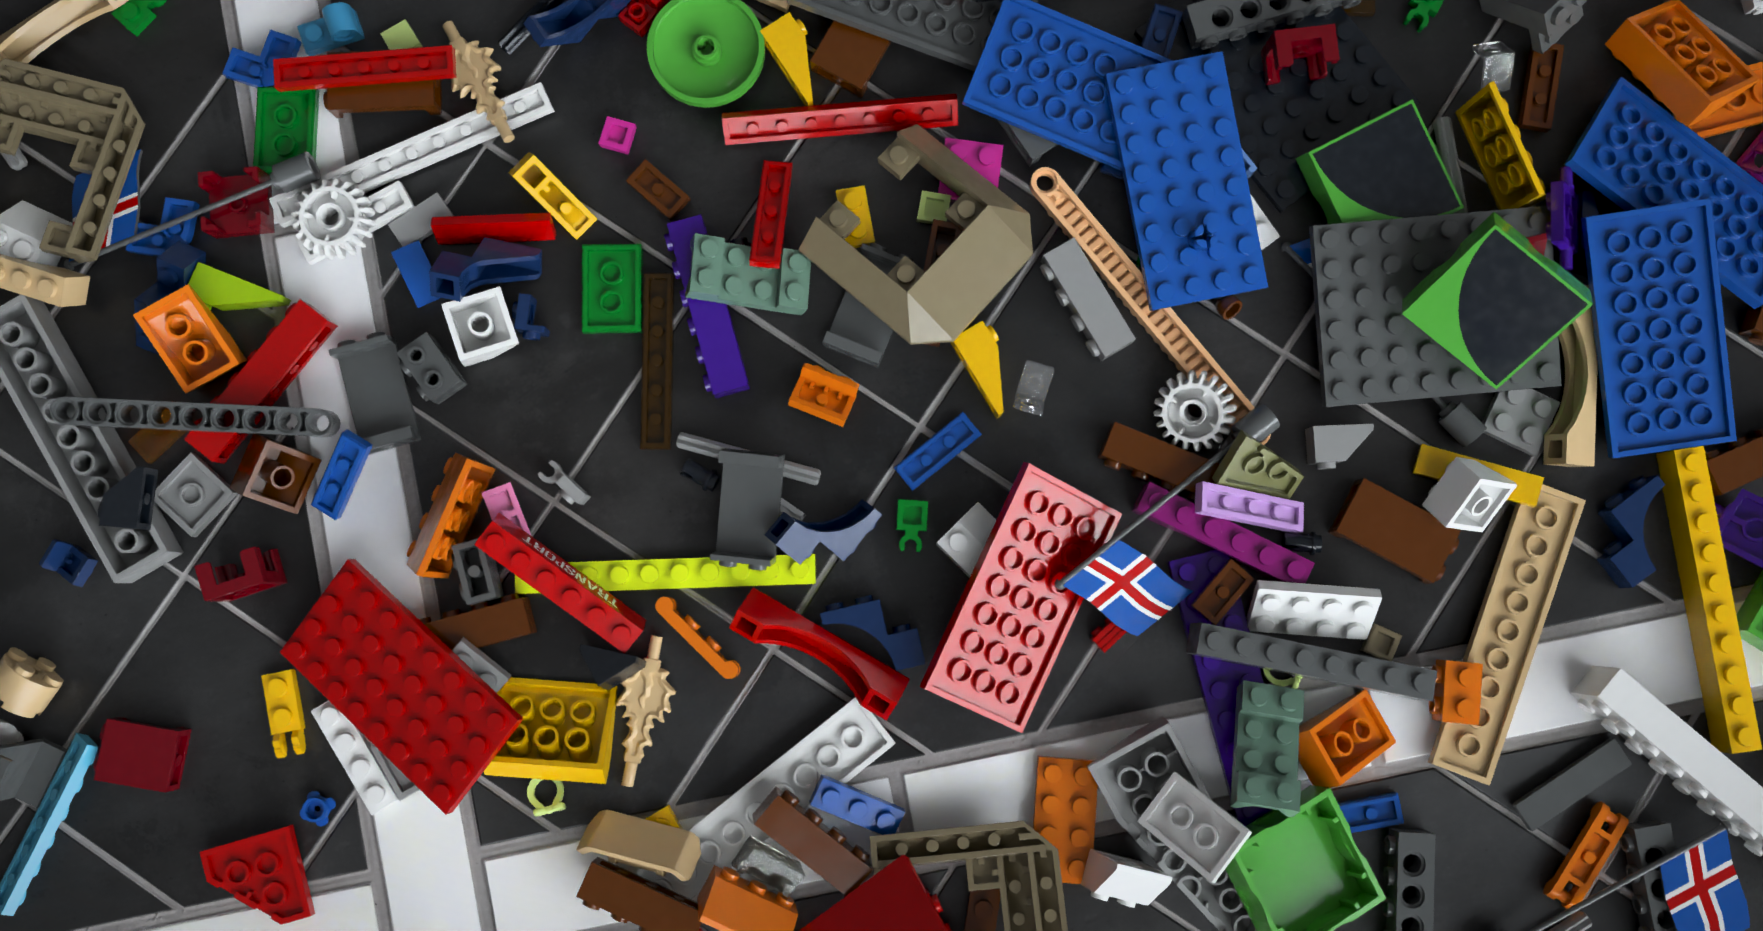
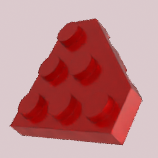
(263, 874)

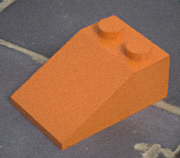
(189, 338)
(1343, 740)

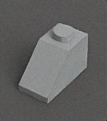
(1334, 443)

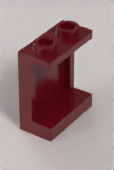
(141, 755)

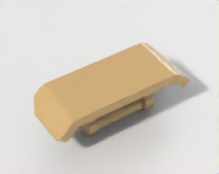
(642, 844)

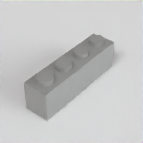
(1086, 299)

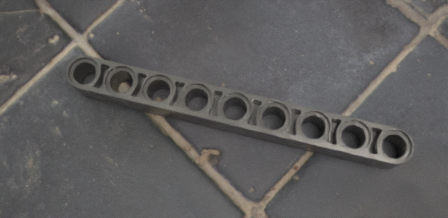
(182, 412)

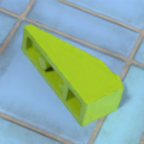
(230, 292)

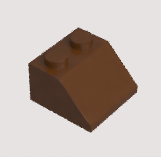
(275, 474)

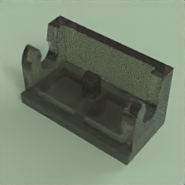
(769, 866)

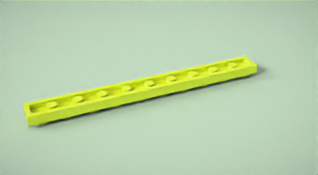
(687, 573)

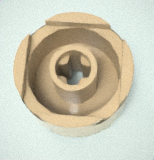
(27, 683)

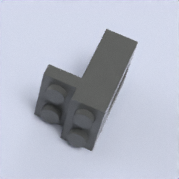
(1544, 18)

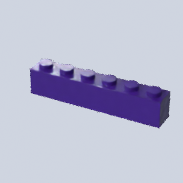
(709, 319)

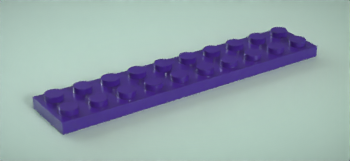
(1217, 677)

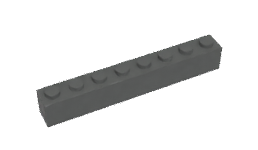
(1311, 661)

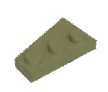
(1257, 469)

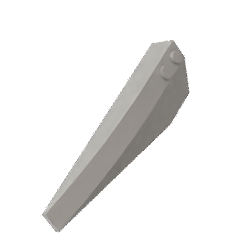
(1129, 781)

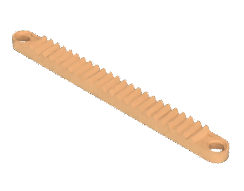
(1129, 286)

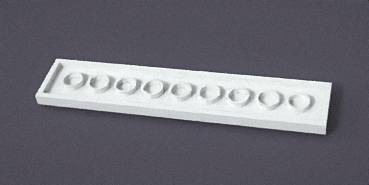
(835, 749)

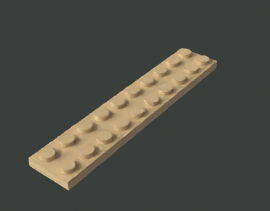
(1510, 629)

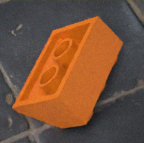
(741, 905)

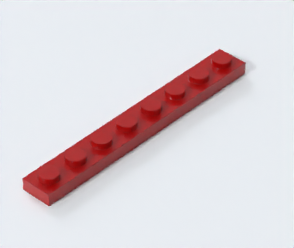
(839, 119)

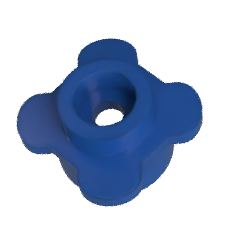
(309, 812)

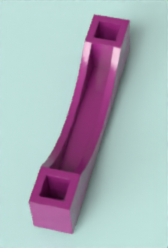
(1225, 536)

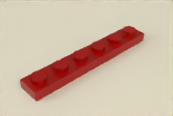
(364, 68)

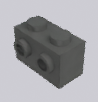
(431, 369)
(477, 573)

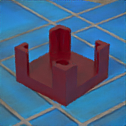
(1313, 42)
(241, 217)
(235, 585)

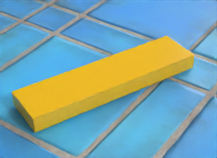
(1433, 462)

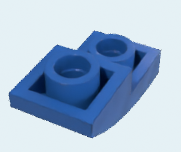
(415, 272)

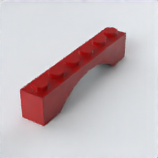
(871, 681)

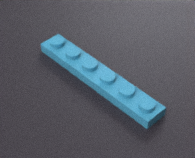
(45, 823)

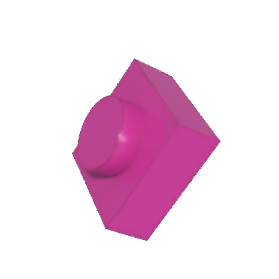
(617, 135)

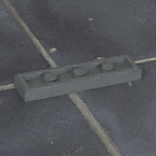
(1571, 784)

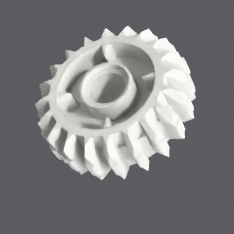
(320, 206)
(1207, 397)

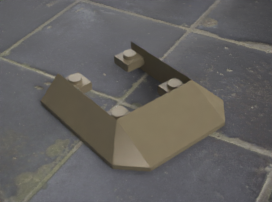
(79, 113)
(962, 281)
(996, 857)

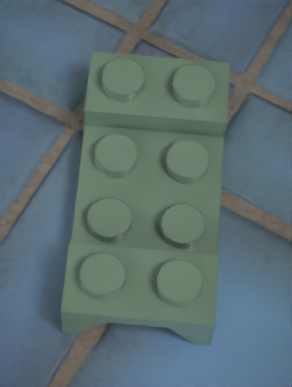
(723, 275)
(1267, 747)

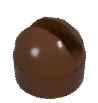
(1228, 306)

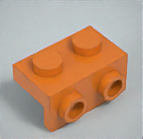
(824, 394)
(1457, 692)

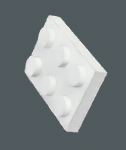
(1194, 827)

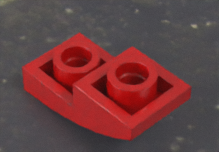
(640, 14)

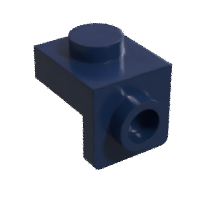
(524, 314)
(69, 561)

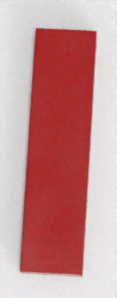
(771, 214)
(499, 227)

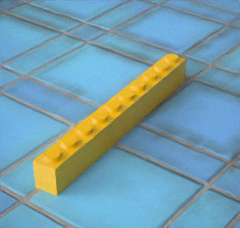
(1709, 601)

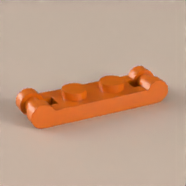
(688, 629)
(1586, 856)

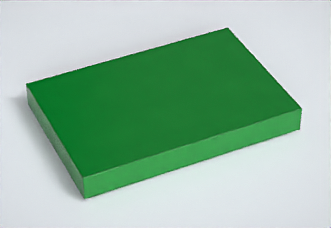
(284, 125)
(612, 288)

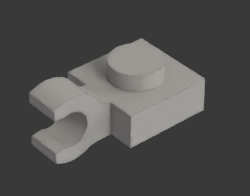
(569, 488)

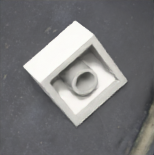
(23, 231)
(480, 326)
(1468, 495)
(967, 538)
(1123, 879)

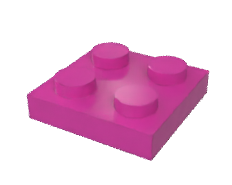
(981, 156)

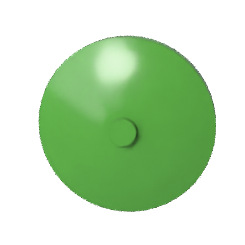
(706, 50)

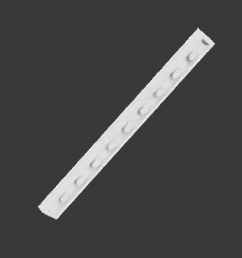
(423, 149)

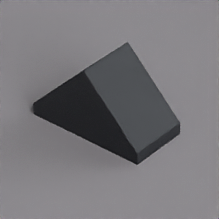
(610, 667)

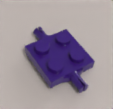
(1564, 217)
(1743, 526)

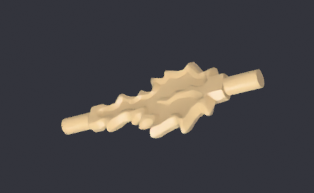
(475, 74)
(645, 698)

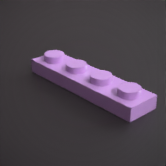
(1249, 507)

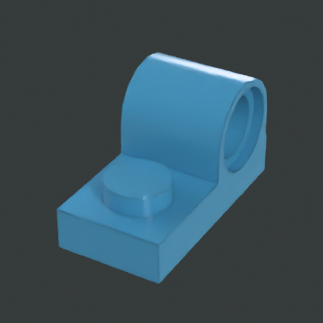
(336, 28)

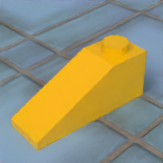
(788, 47)
(552, 195)
(980, 357)

